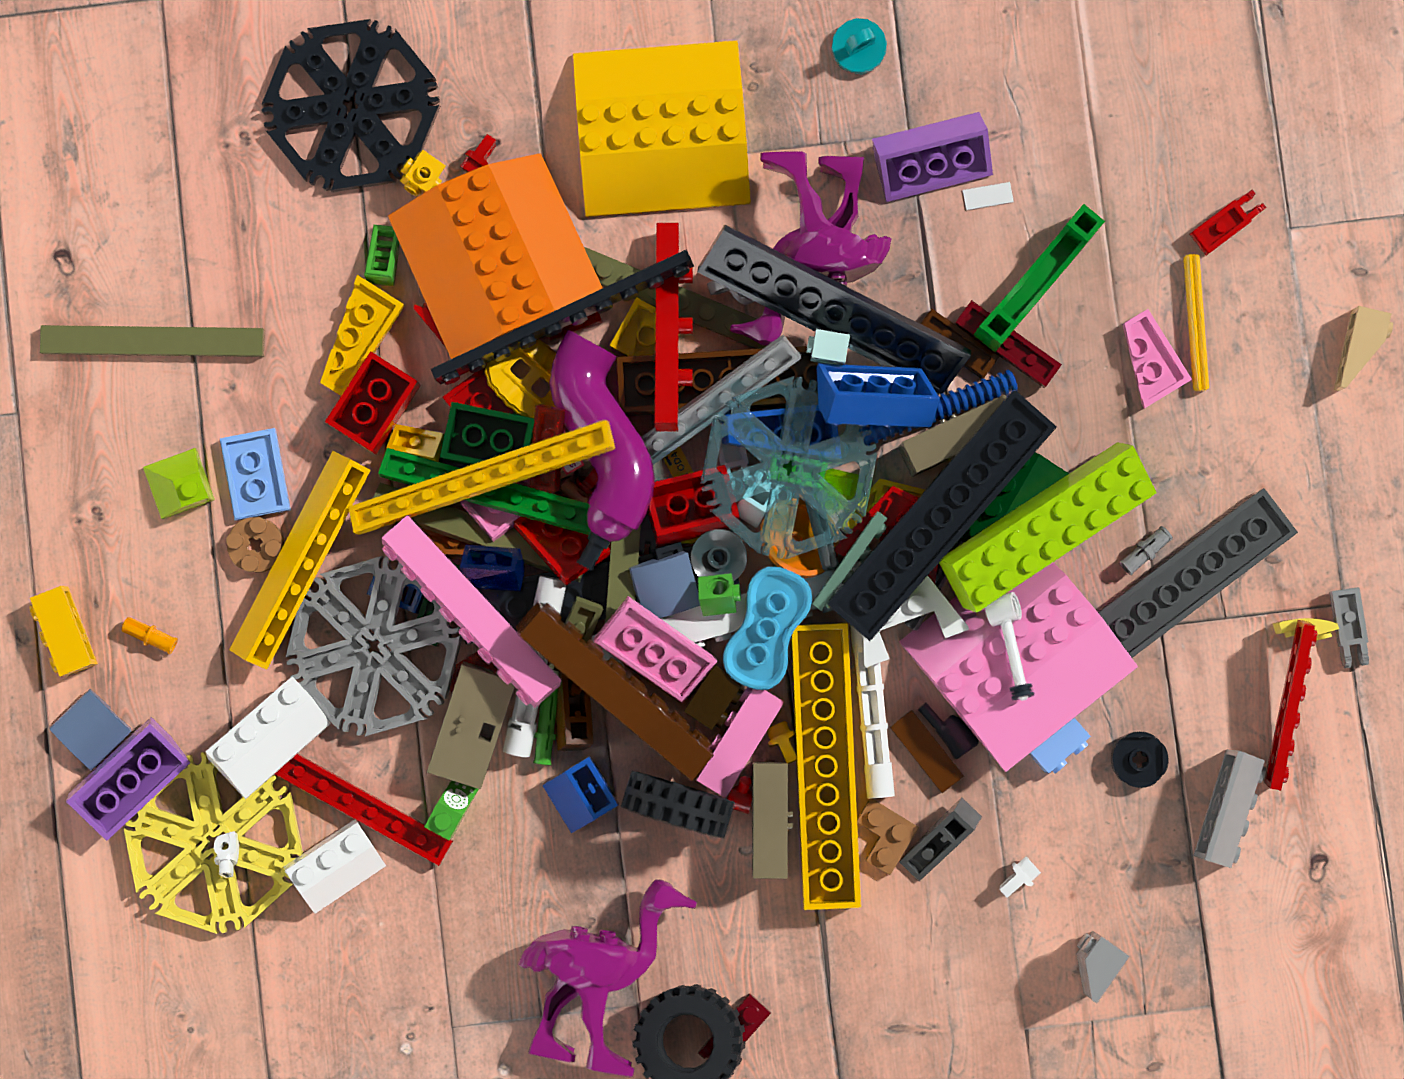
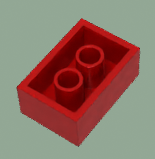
(373, 402)
(681, 511)

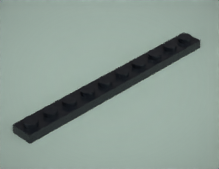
(573, 313)

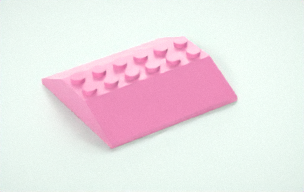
(1062, 651)

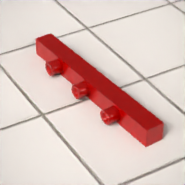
(668, 327)

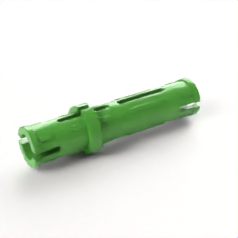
(545, 730)

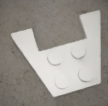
(922, 601)

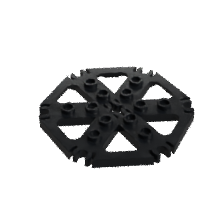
(376, 102)

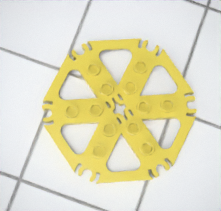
(192, 861)

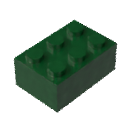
(482, 434)

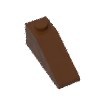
(573, 717)

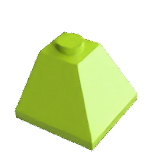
(178, 483)

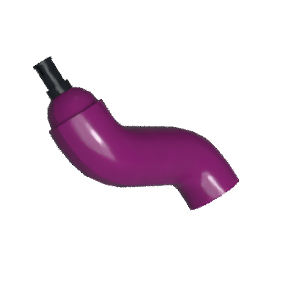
(623, 473)

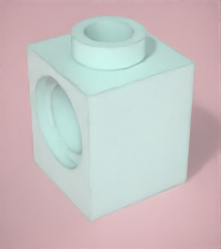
(828, 347)

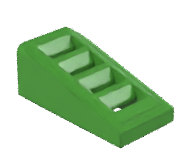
(387, 271)

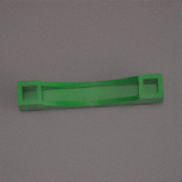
(1039, 278)

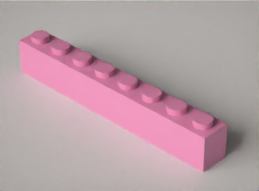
(470, 611)

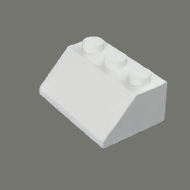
(334, 866)

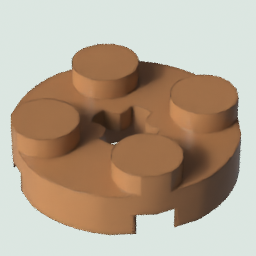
(239, 542)

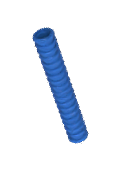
(953, 403)

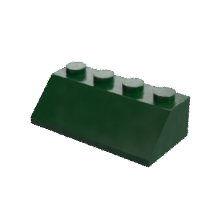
(1029, 481)

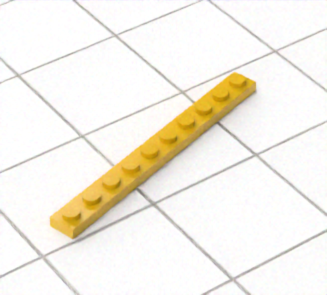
(482, 477)

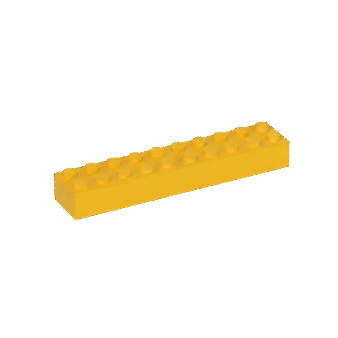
(825, 767)

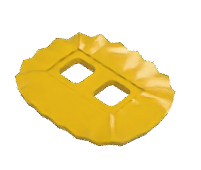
(517, 392)

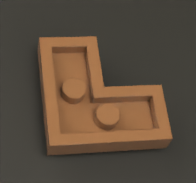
(894, 835)

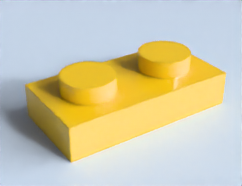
(416, 442)

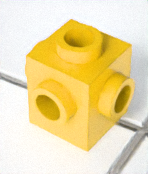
(423, 165)

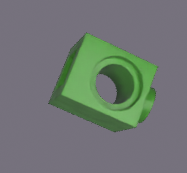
(718, 594)

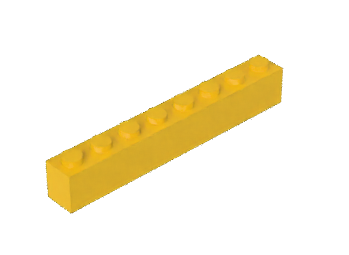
(299, 560)

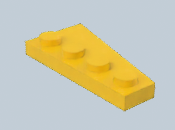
(362, 330)

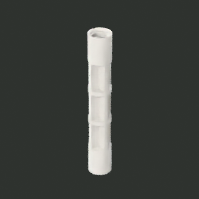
(522, 724)
(873, 724)

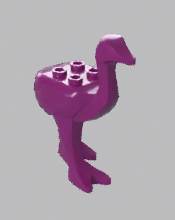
(819, 242)
(591, 968)

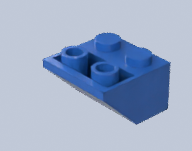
(581, 794)

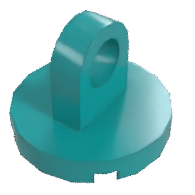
(859, 46)

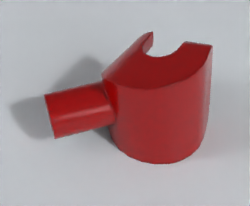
(741, 795)

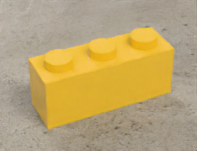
(62, 631)

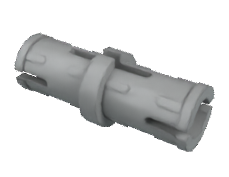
(1146, 550)

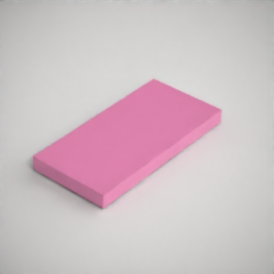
(655, 649)

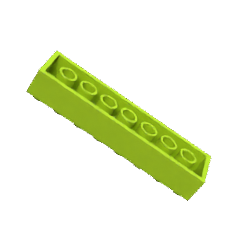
(1047, 526)

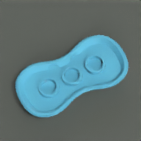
(775, 607)

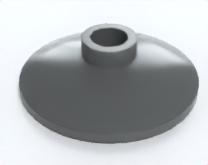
(719, 540)

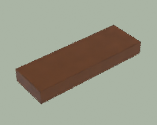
(981, 356)
(926, 751)

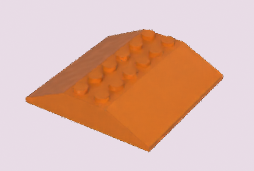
(493, 251)

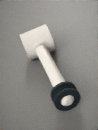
(1004, 612)

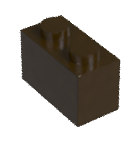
(713, 698)

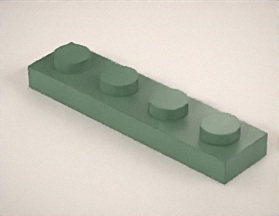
(859, 552)

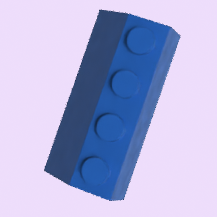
(875, 395)

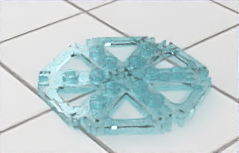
(785, 493)

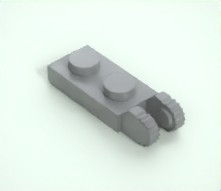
(1349, 616)

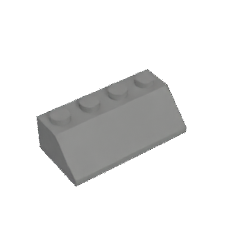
(1229, 808)

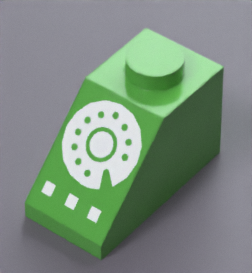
(451, 809)

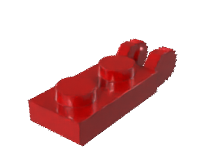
(1225, 224)

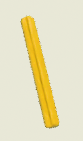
(1196, 322)

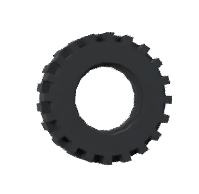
(677, 804)
(700, 1003)

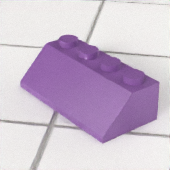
(933, 156)
(128, 779)

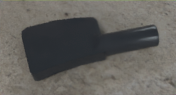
(952, 731)

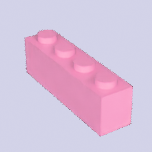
(739, 740)

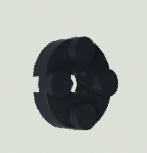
(1150, 747)

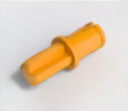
(149, 635)

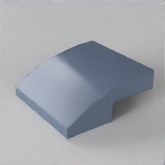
(665, 585)
(90, 729)

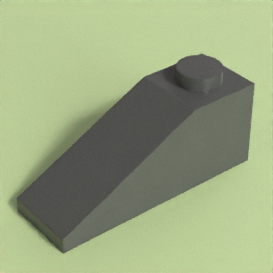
(941, 839)

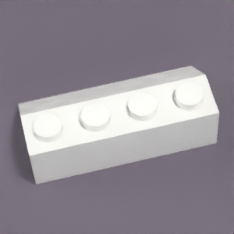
(268, 737)

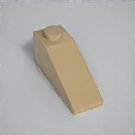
(1364, 336)

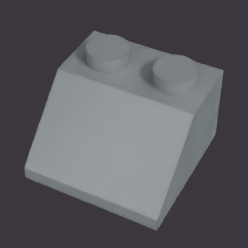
(1098, 964)

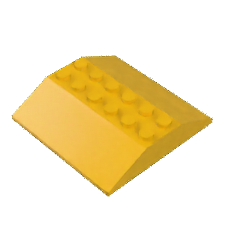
(661, 128)

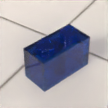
(493, 567)

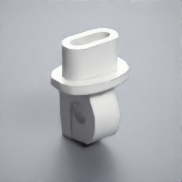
(226, 858)
(1024, 873)

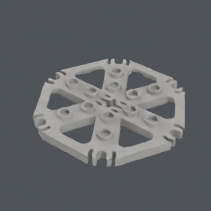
(366, 670)

